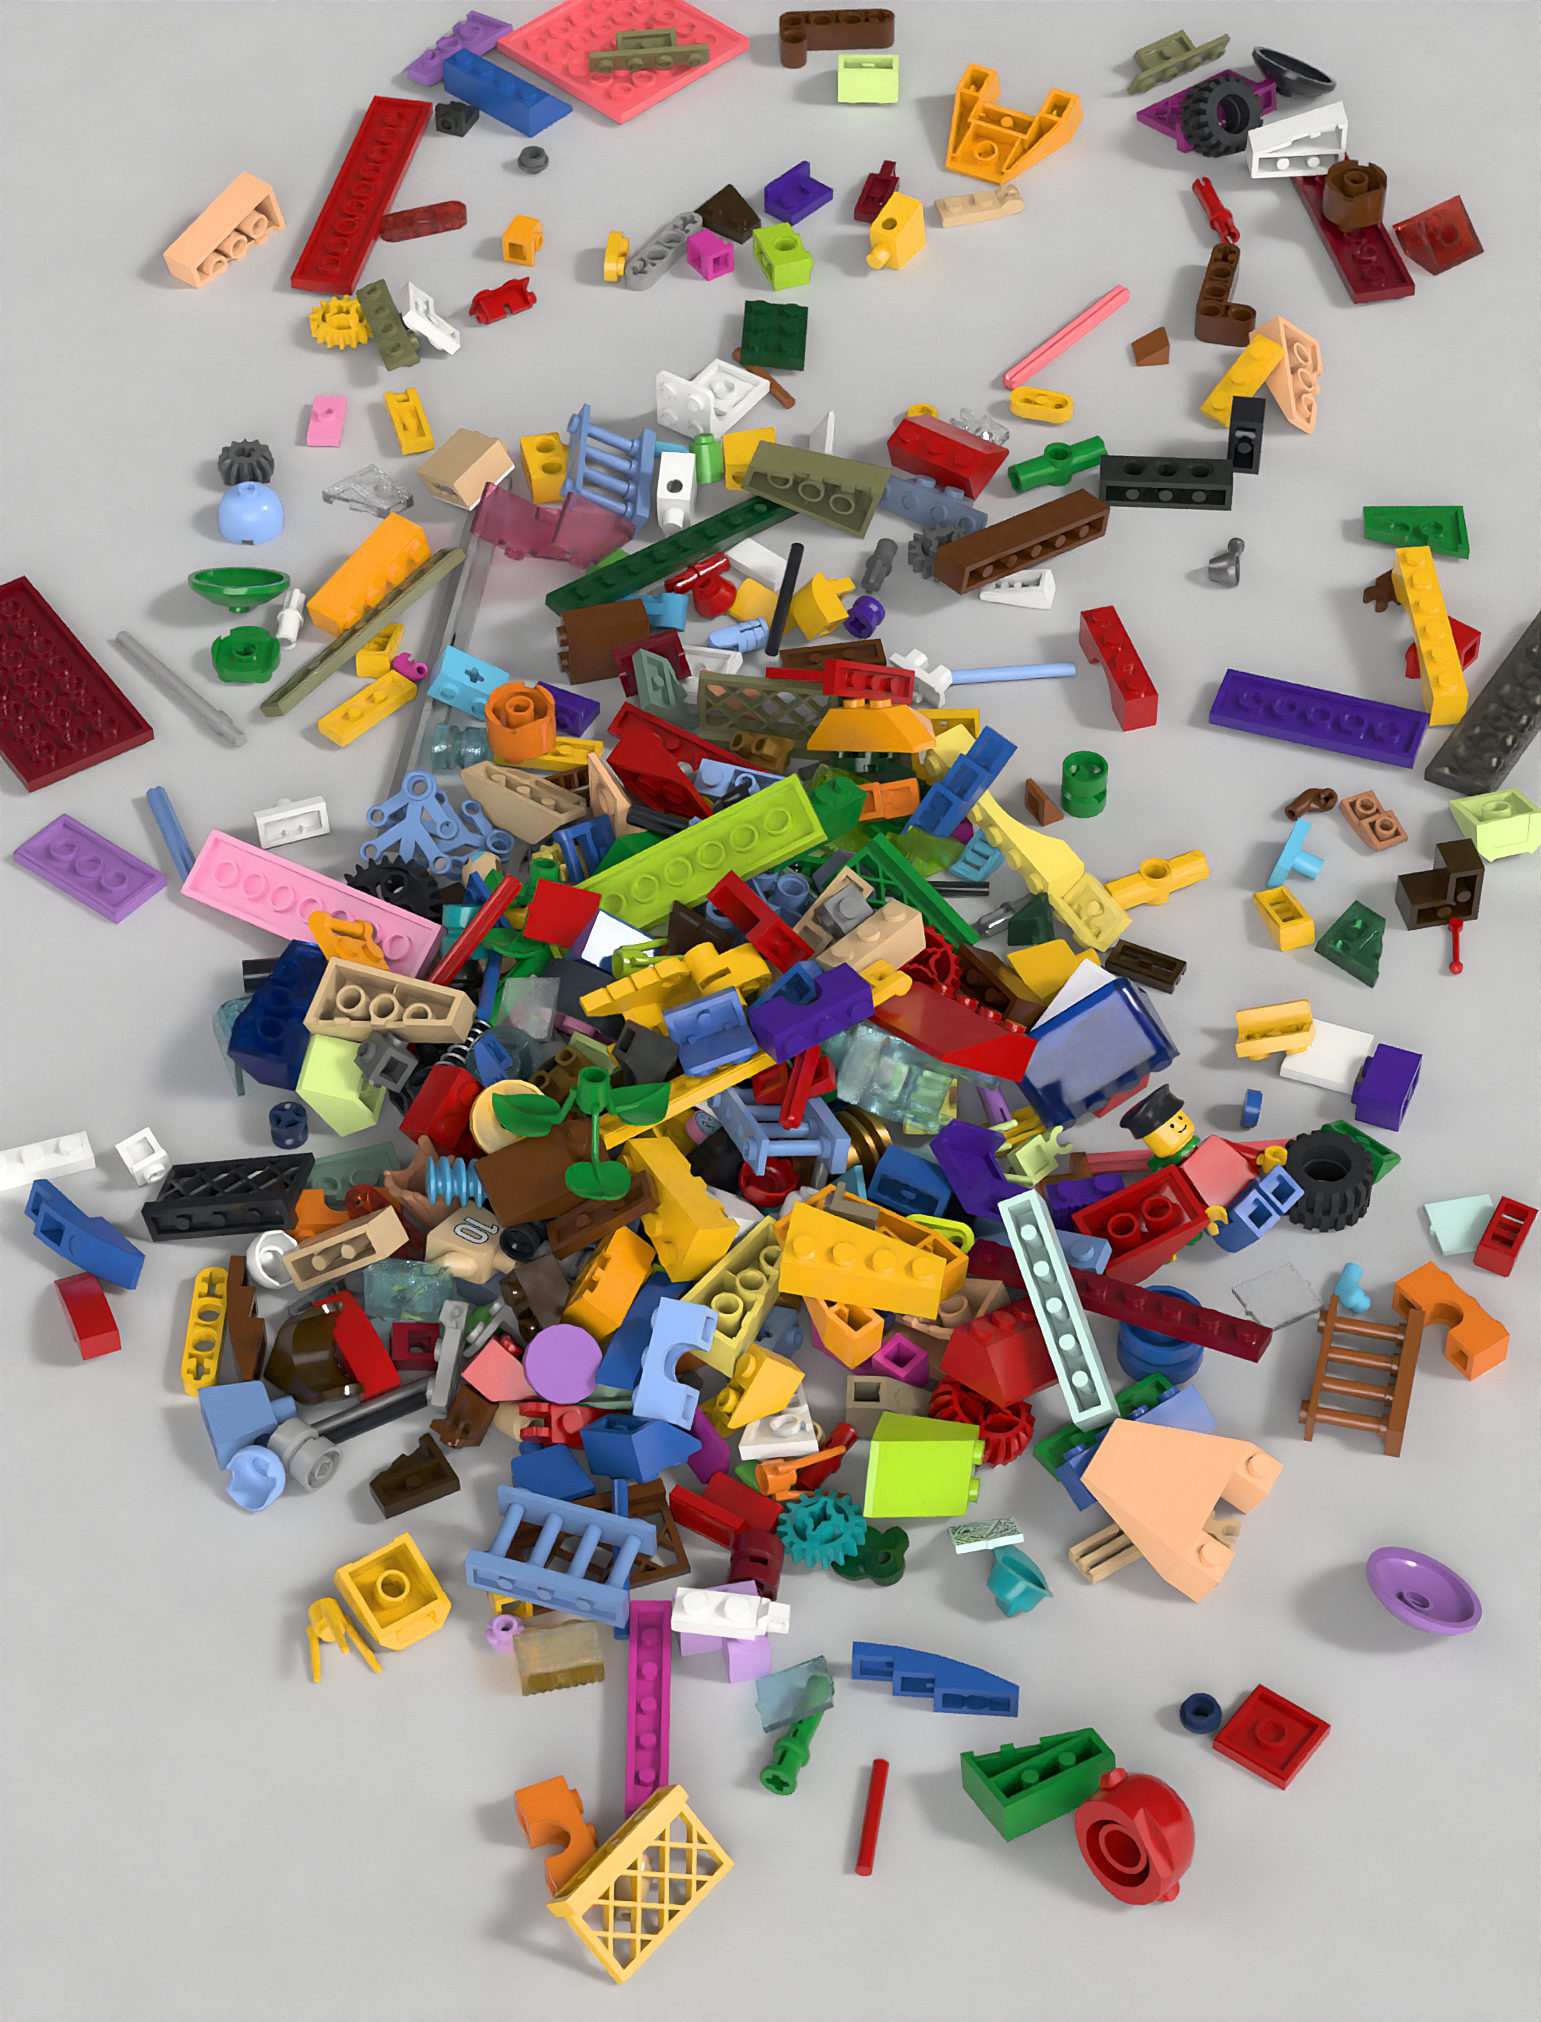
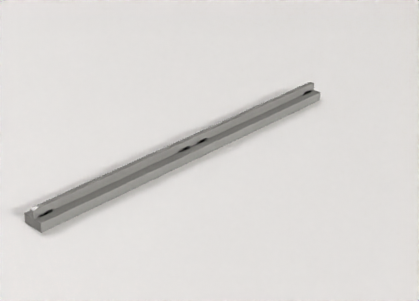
(455, 628)

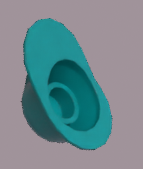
(1016, 1581)

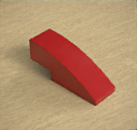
(88, 1315)
(361, 1349)

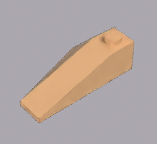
(1295, 375)
(969, 1303)

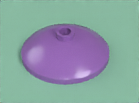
(1422, 1592)

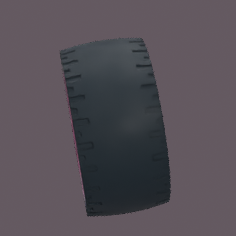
(577, 982)

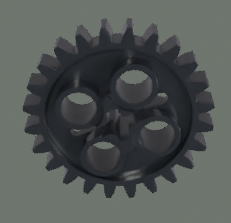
(419, 888)

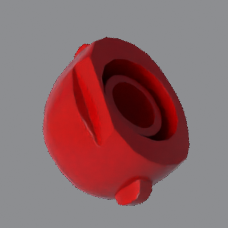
(1136, 1836)

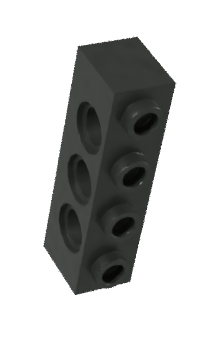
(1166, 482)

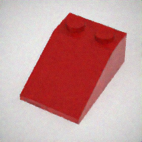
(657, 773)
(1144, 1224)

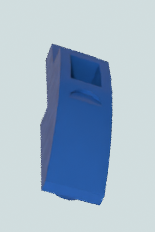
(82, 1240)

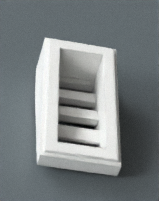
(1031, 589)

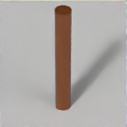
(776, 389)

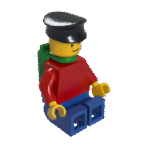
(1216, 1170)

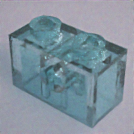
(407, 1290)

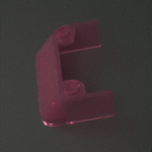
(576, 534)

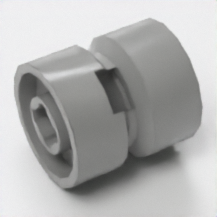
(304, 1455)

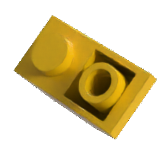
(758, 1387)

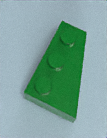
(1036, 1782)

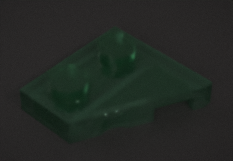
(1355, 943)

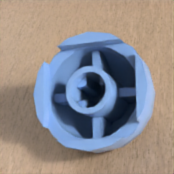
(250, 513)

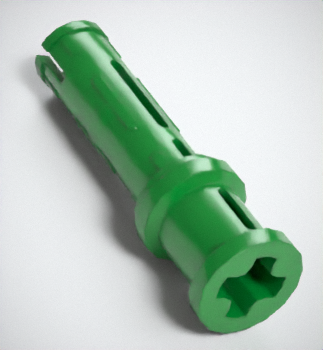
(790, 1755)

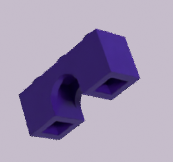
(790, 1029)

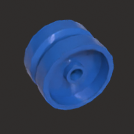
(1147, 1351)

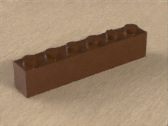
(1021, 541)

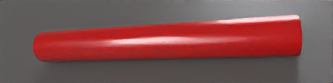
(872, 1817)

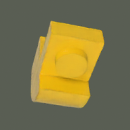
(819, 607)

